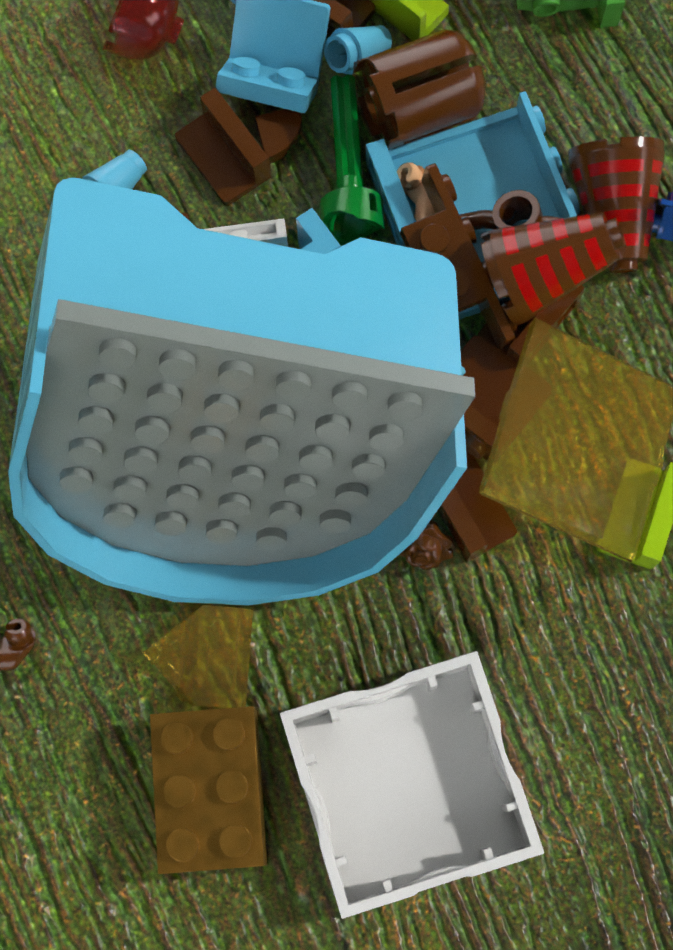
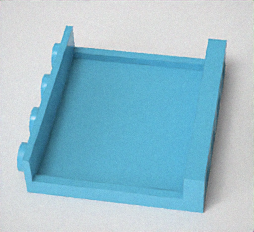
(483, 164)

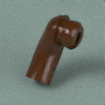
(16, 643)

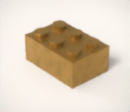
(208, 790)

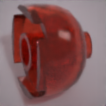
(143, 28)

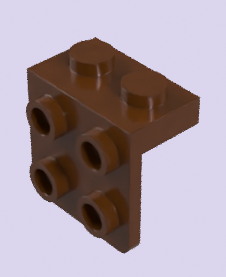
(493, 378)

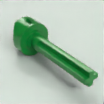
(350, 206)

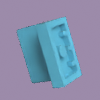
(276, 52)

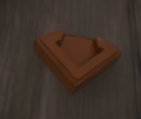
(278, 132)

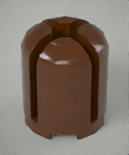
(421, 87)

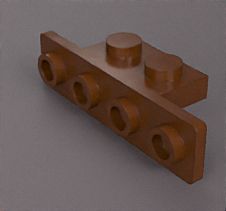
(454, 239)

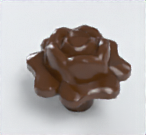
(429, 548)

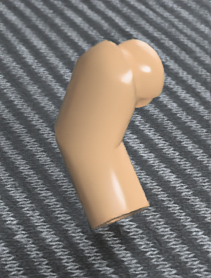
(410, 178)

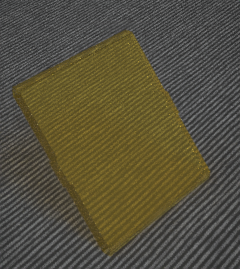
(580, 441)

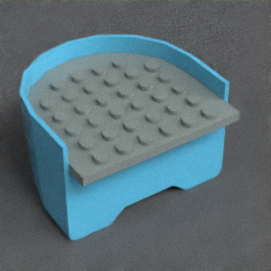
(230, 403)

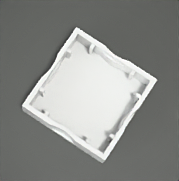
(410, 784)

